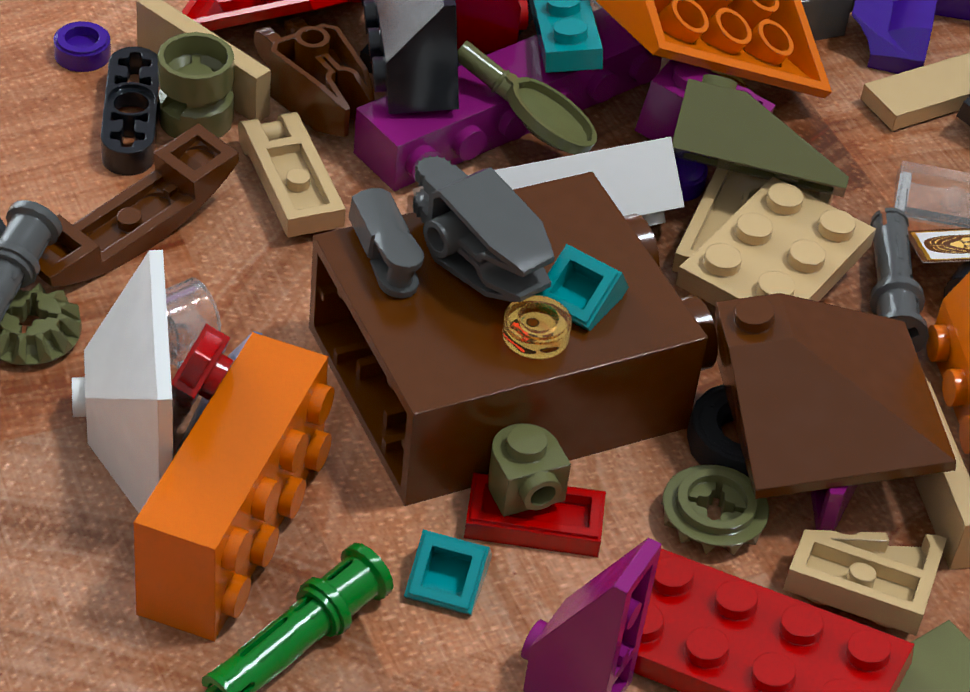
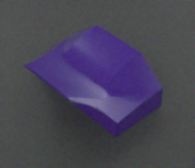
(896, 32)

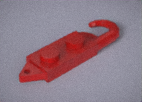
(202, 368)

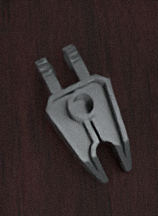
(482, 231)

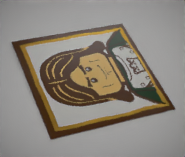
(941, 244)

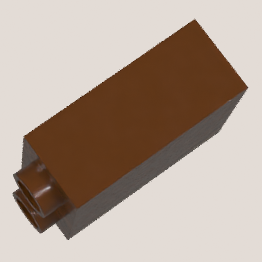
(442, 382)

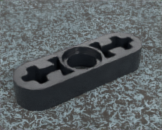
(139, 125)

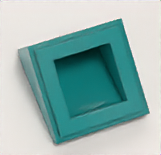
(584, 286)
(448, 572)

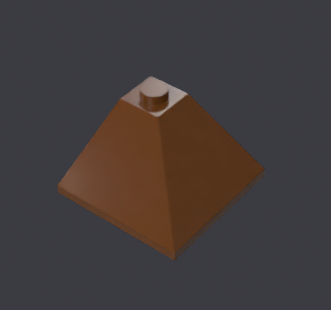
(825, 396)

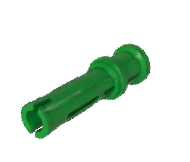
(321, 610)

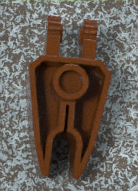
(315, 74)

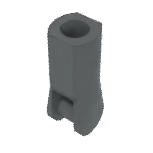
(386, 241)

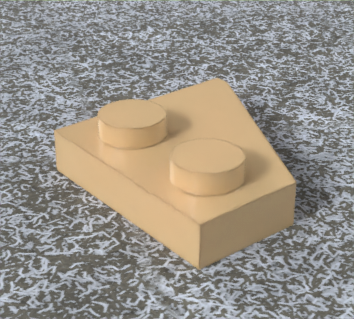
(867, 575)

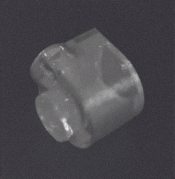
(187, 313)

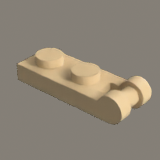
(292, 174)

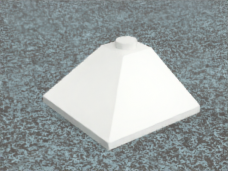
(130, 386)

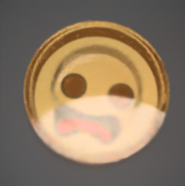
(537, 327)

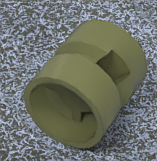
(195, 84)

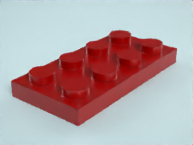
(740, 637)

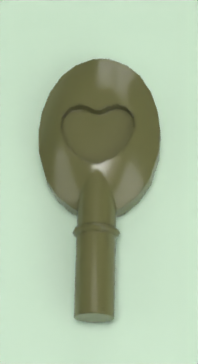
(537, 105)

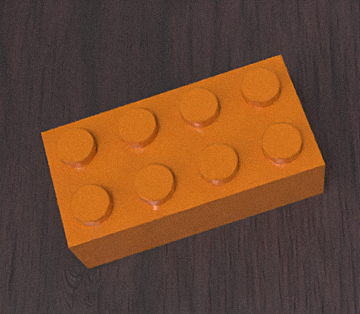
(232, 487)

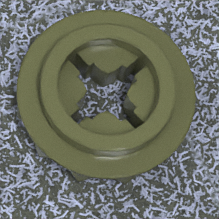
(48, 336)
(688, 499)

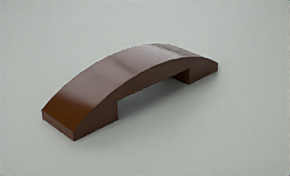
(145, 213)

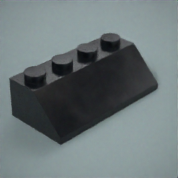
(414, 53)

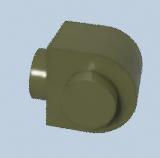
(527, 469)

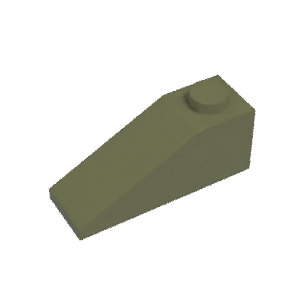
(742, 136)

